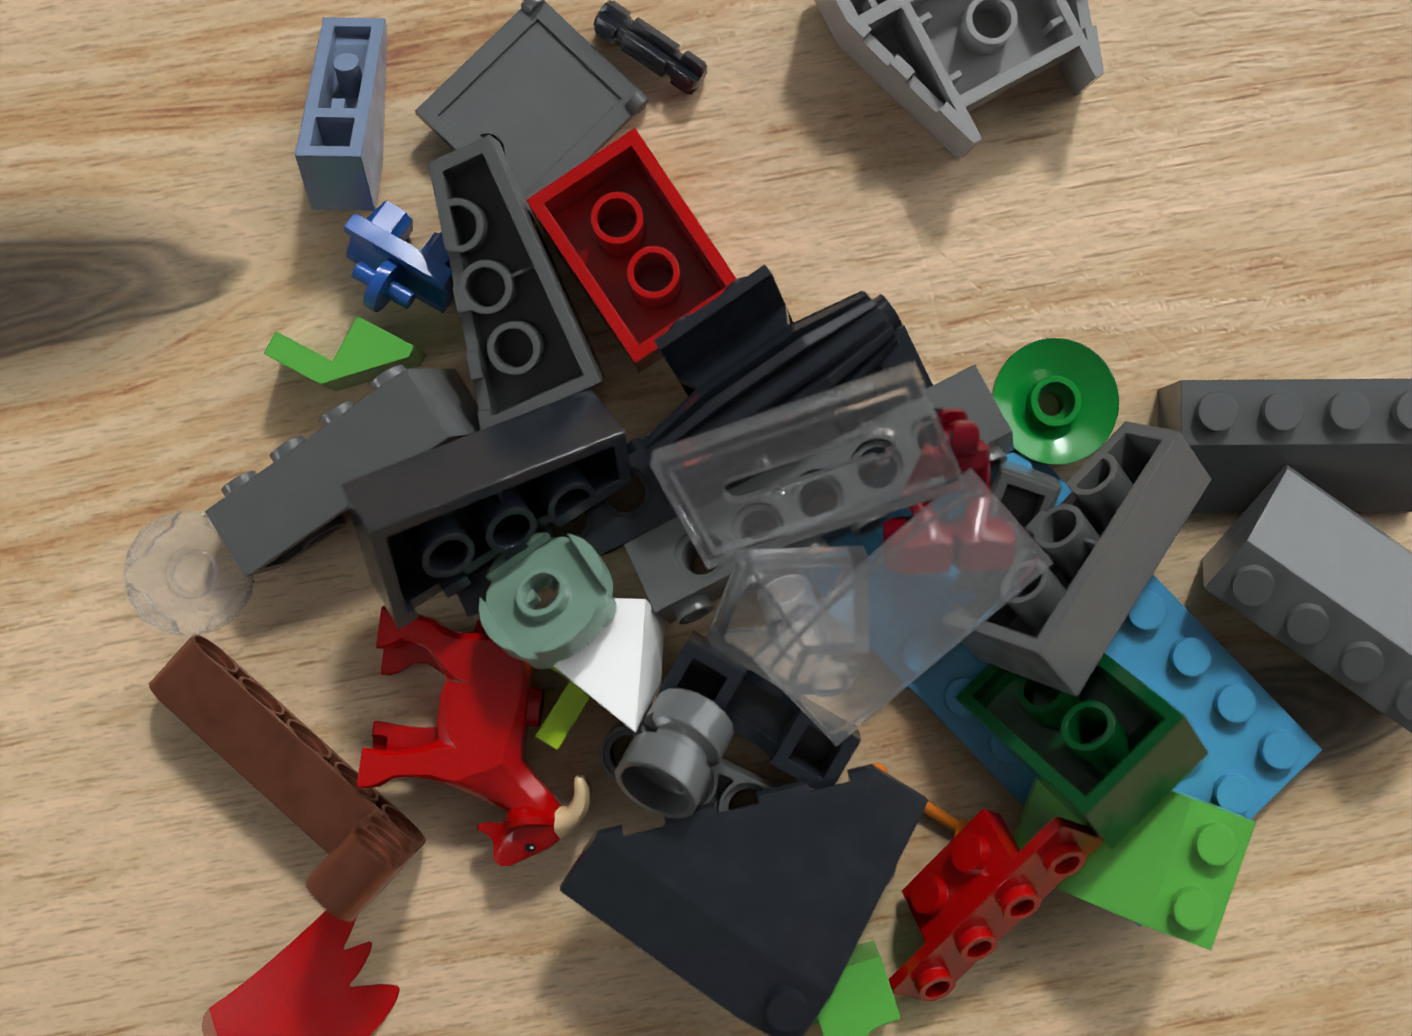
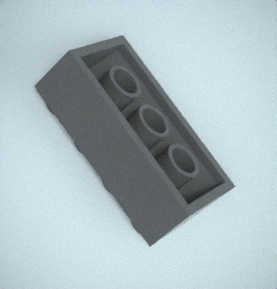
(1334, 432)
(1322, 588)

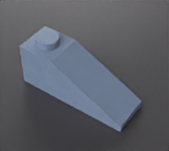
(344, 116)

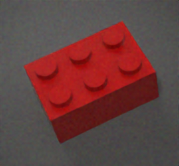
(631, 244)

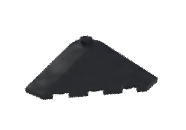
(755, 897)

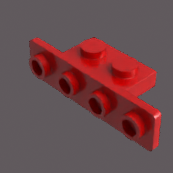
(979, 893)

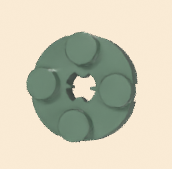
(565, 625)

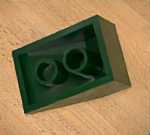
(1098, 752)

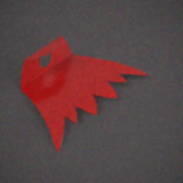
(306, 990)

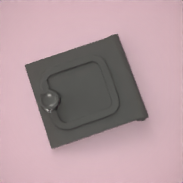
(537, 94)

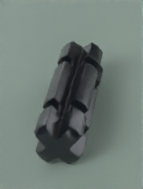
(650, 47)

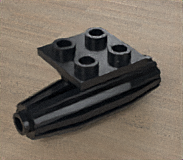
(750, 356)

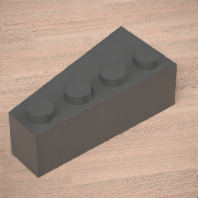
(510, 298)
(300, 495)
(1103, 553)

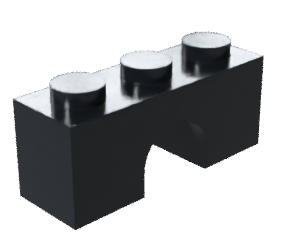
(761, 713)

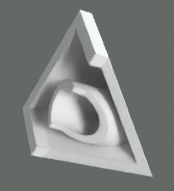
(622, 661)

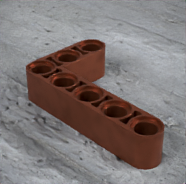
(295, 771)

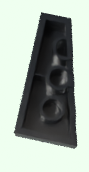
(483, 497)

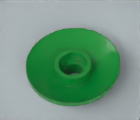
(1084, 394)

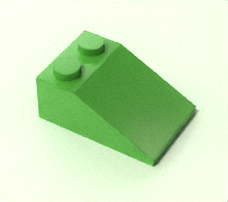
(1166, 872)

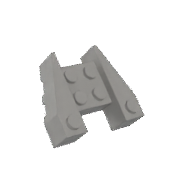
(962, 53)

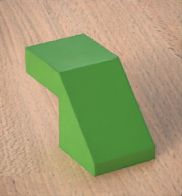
(360, 359)

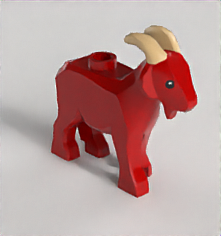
(477, 736)

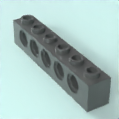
(667, 554)

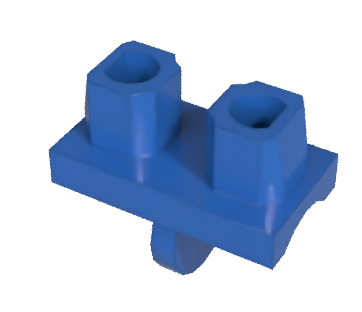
(394, 267)

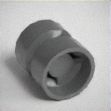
(672, 756)

